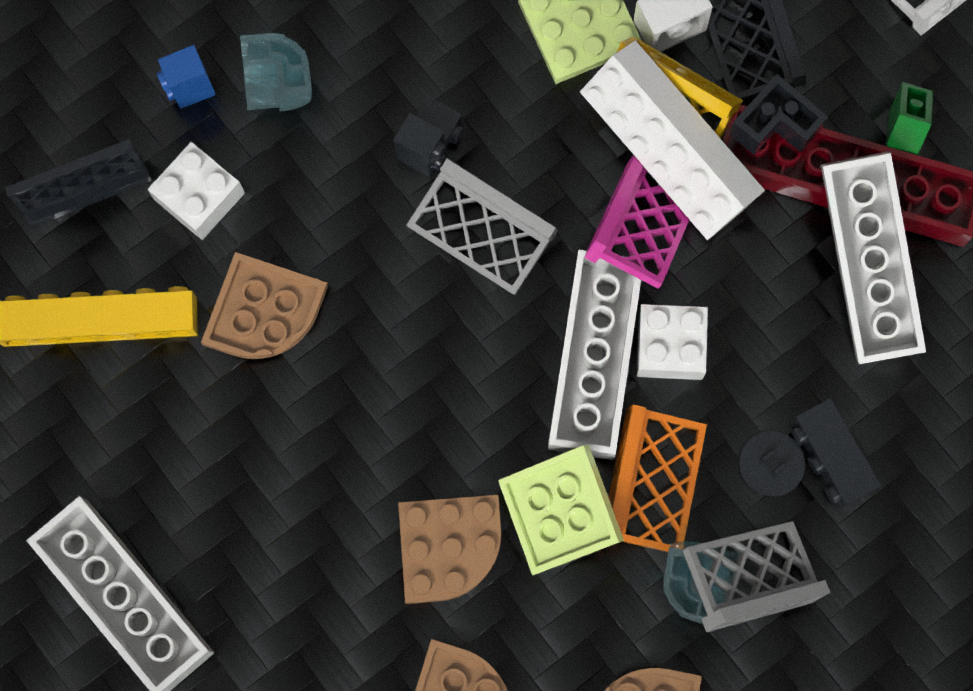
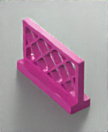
(613, 224)

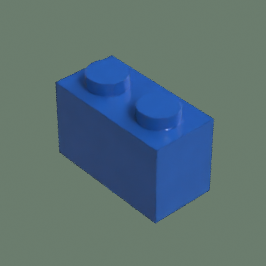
(185, 77)

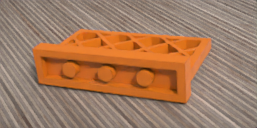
(628, 464)

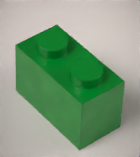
(909, 118)

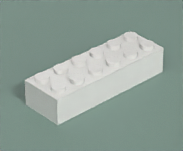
(671, 140)
(873, 257)
(595, 358)
(120, 596)

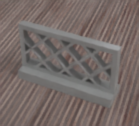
(498, 204)
(756, 604)

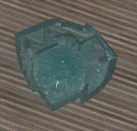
(275, 72)
(681, 587)

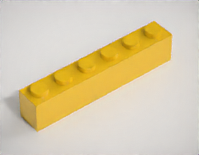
(98, 317)

